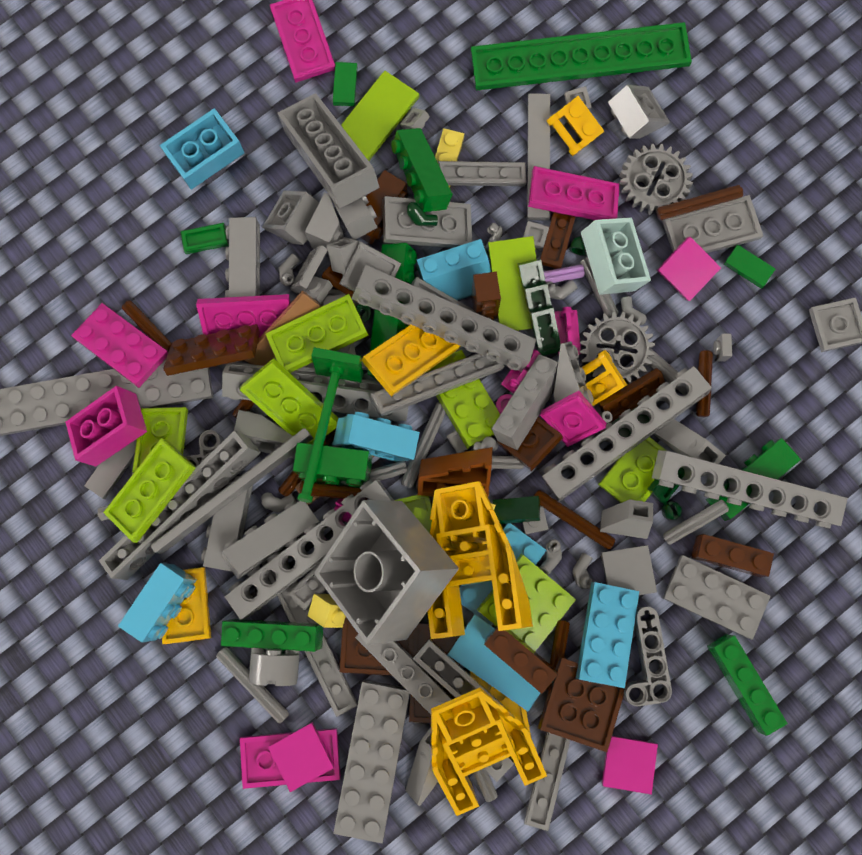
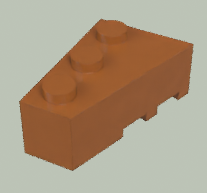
(455, 470)

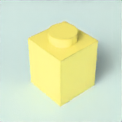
(326, 611)

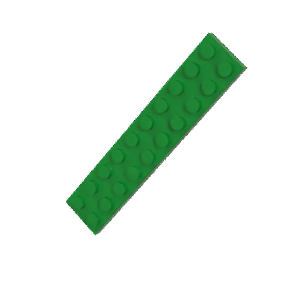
(580, 56)

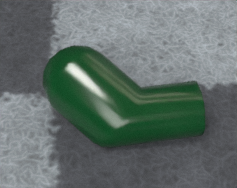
(419, 217)

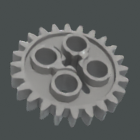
(636, 171)
(620, 327)

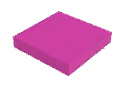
(688, 268)
(573, 418)
(301, 757)
(630, 765)

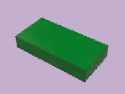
(345, 84)
(204, 238)
(749, 266)

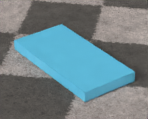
(480, 660)

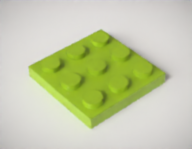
(546, 600)

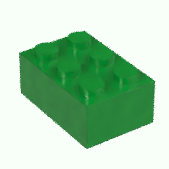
(335, 465)

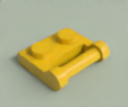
(581, 122)
(605, 383)

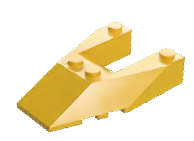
(477, 544)
(473, 735)

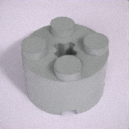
(274, 667)

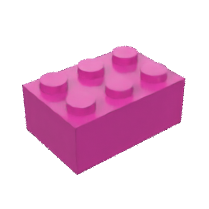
(105, 426)

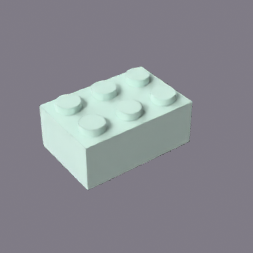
(615, 255)

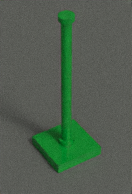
(336, 366)

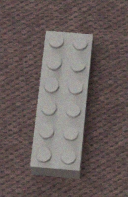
(328, 151)
(372, 761)

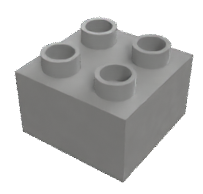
(385, 571)

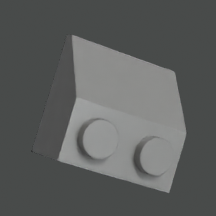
(637, 111)
(291, 216)
(324, 224)

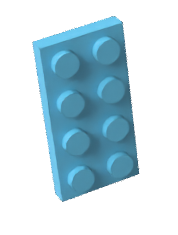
(474, 594)
(607, 635)

